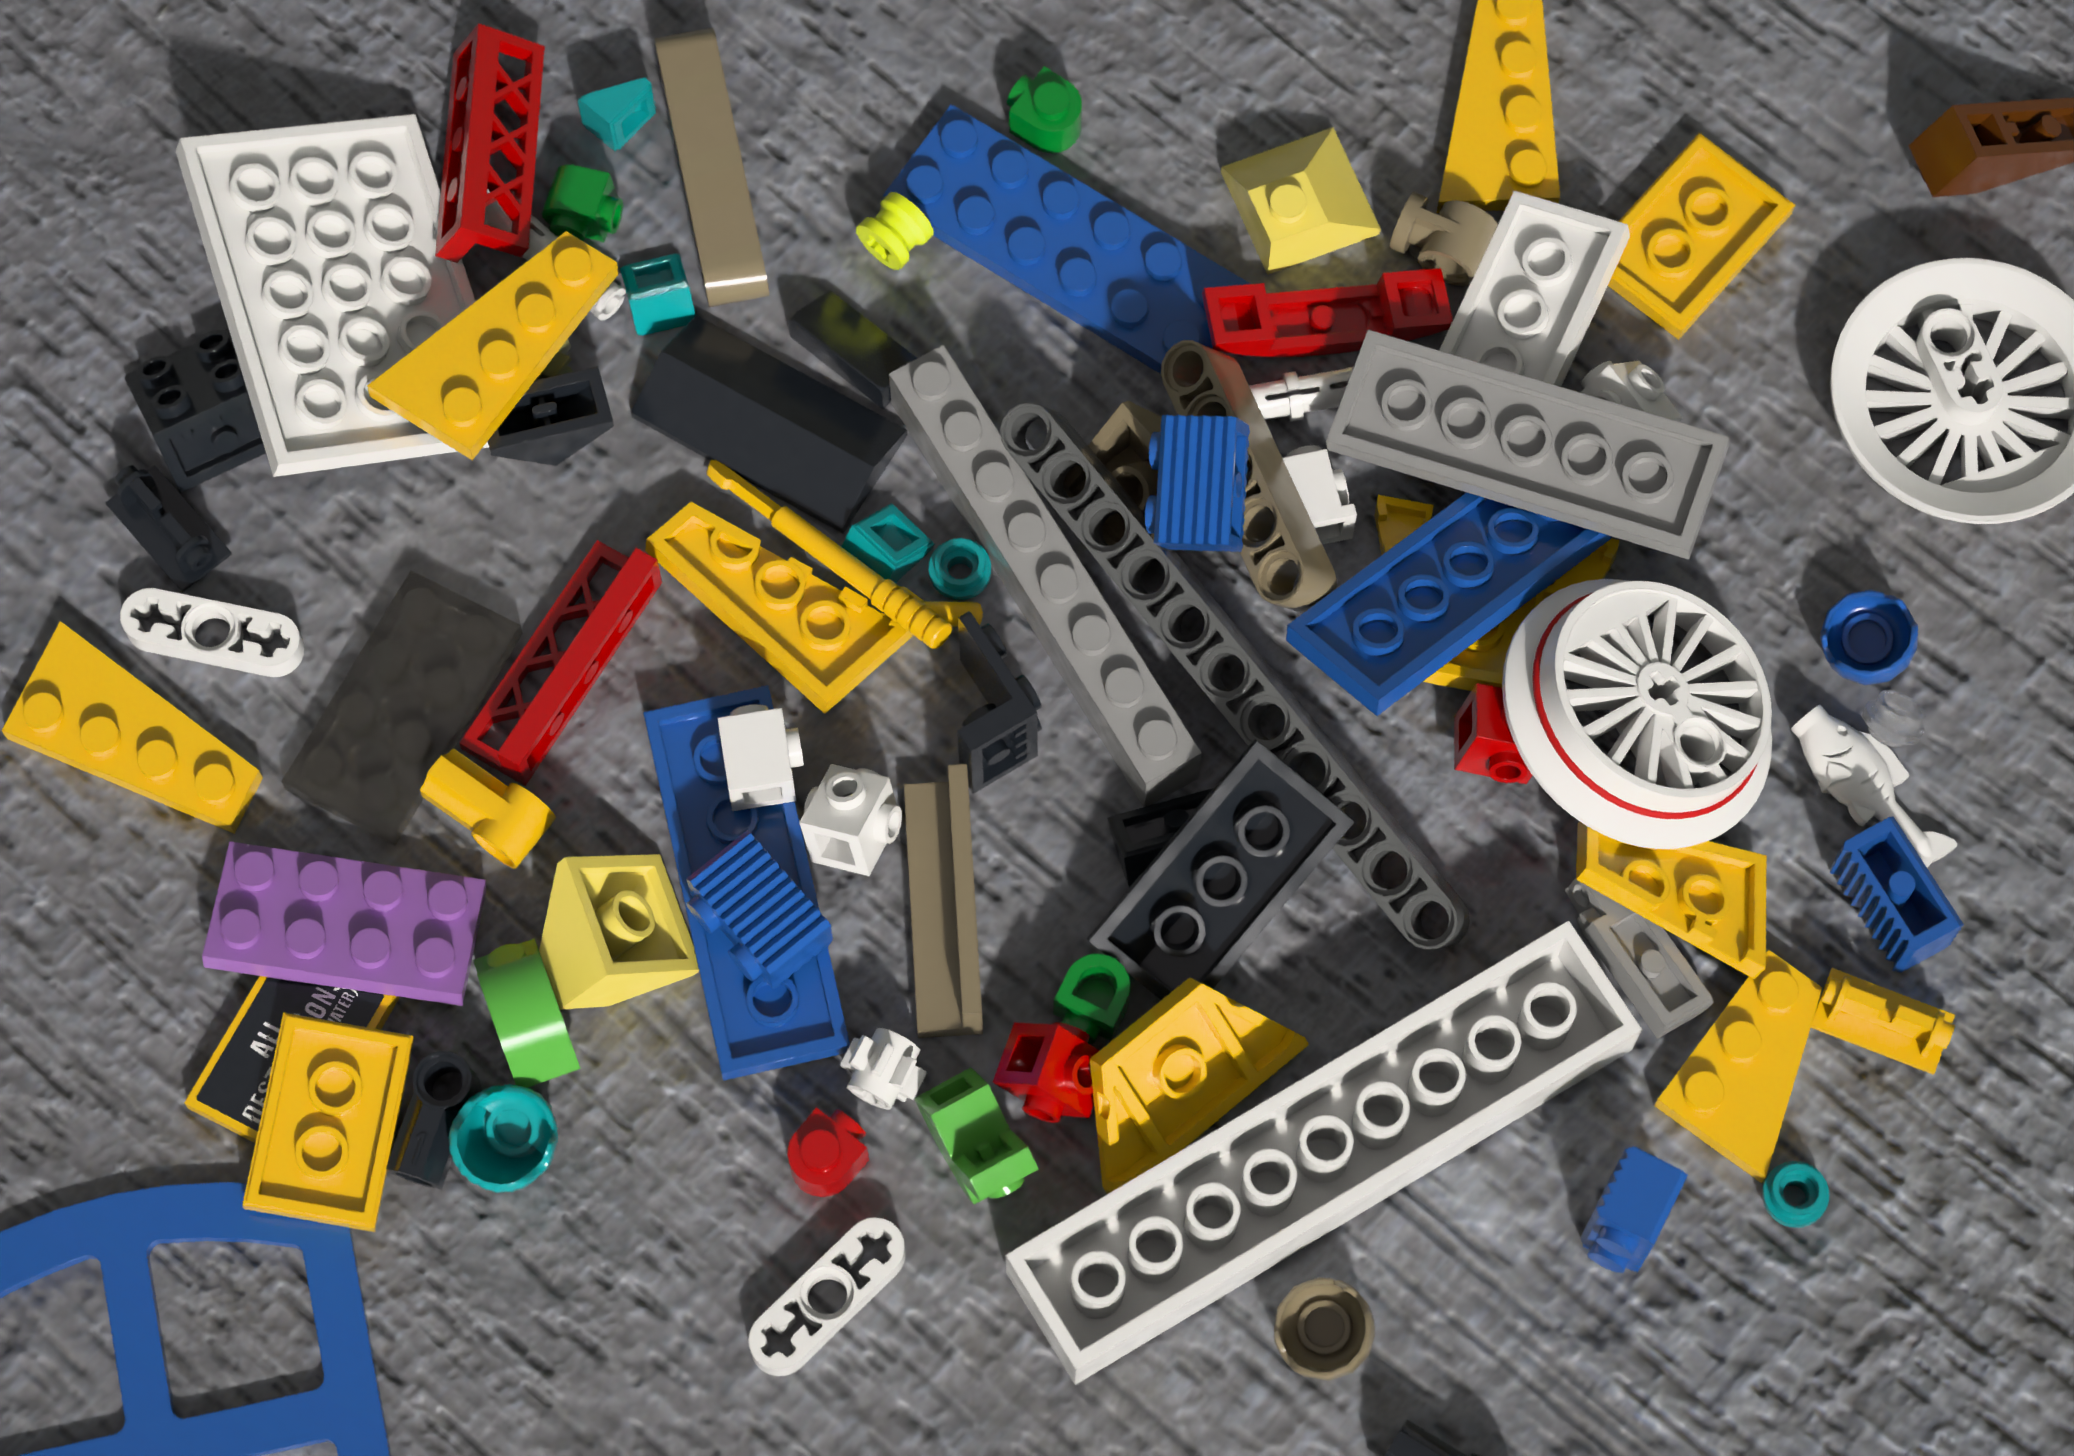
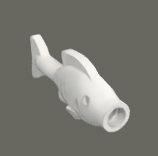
(1862, 776)

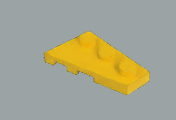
(1696, 892)
(1745, 1067)

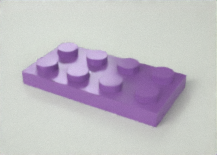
(344, 923)

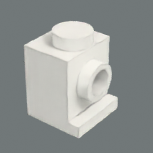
(1322, 493)

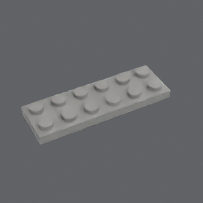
(1528, 444)

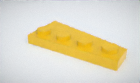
(1503, 111)
(492, 352)
(796, 622)
(119, 729)

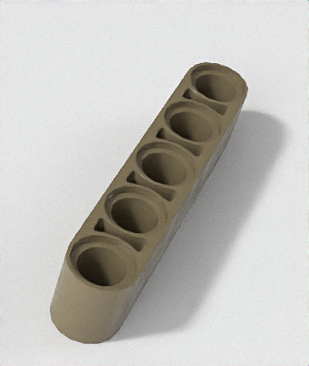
(711, 167)
(1270, 490)

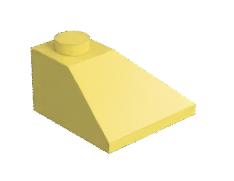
(1300, 200)
(613, 931)

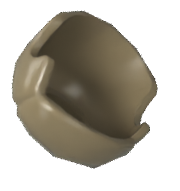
(1324, 1329)

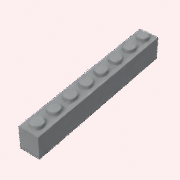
(1045, 577)

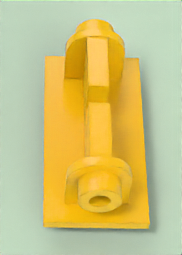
(1883, 1021)

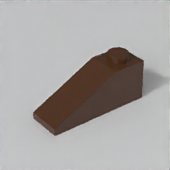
(1994, 144)

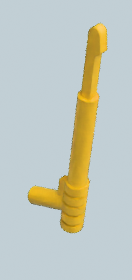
(924, 619)

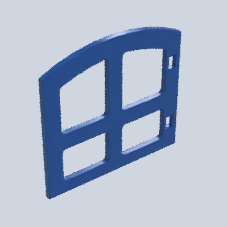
(121, 1234)

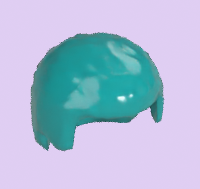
(504, 1138)

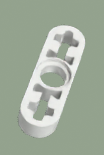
(163, 637)
(781, 1320)

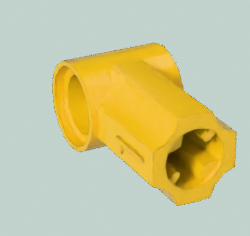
(500, 817)

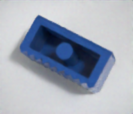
(1198, 483)
(1896, 895)
(758, 911)
(1632, 1210)

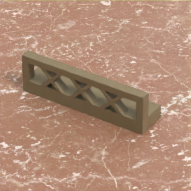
(943, 907)

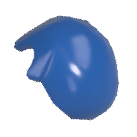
(1869, 637)

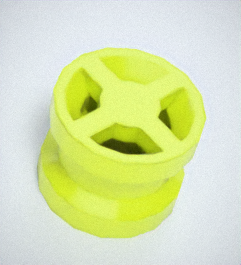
(894, 231)

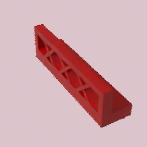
(469, 144)
(574, 669)

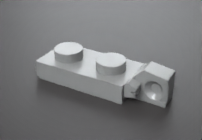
(1640, 960)

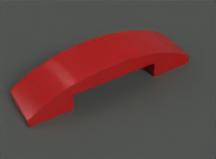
(1326, 319)

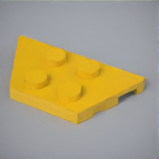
(1179, 1076)

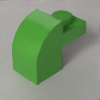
(526, 1013)
(975, 1137)

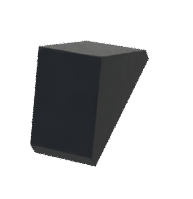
(554, 419)

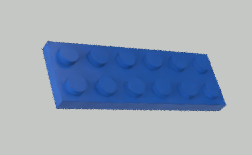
(1060, 239)
(1435, 596)
(750, 1021)

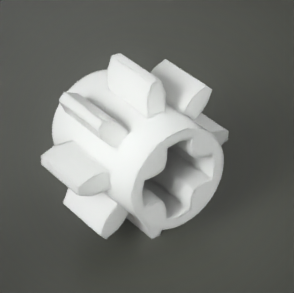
(883, 1068)

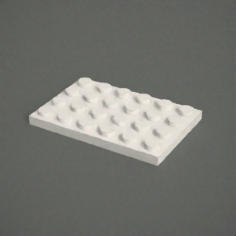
(325, 278)

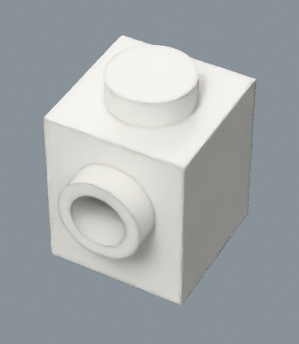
(759, 756)

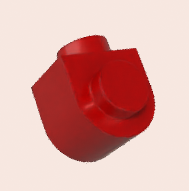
(826, 1153)

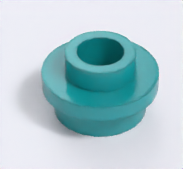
(959, 552)
(1808, 1180)

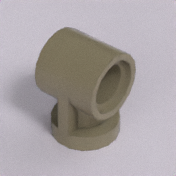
(1448, 240)

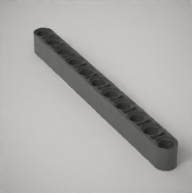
(1206, 656)

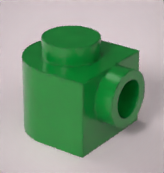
(1045, 112)
(582, 203)
(1094, 996)

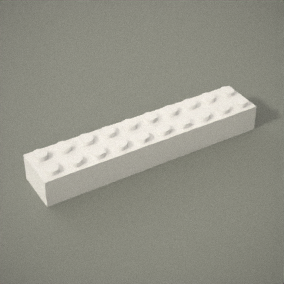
(1321, 1152)

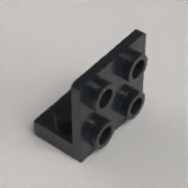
(198, 409)
(1007, 728)

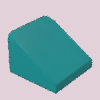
(618, 111)
(658, 294)
(888, 543)

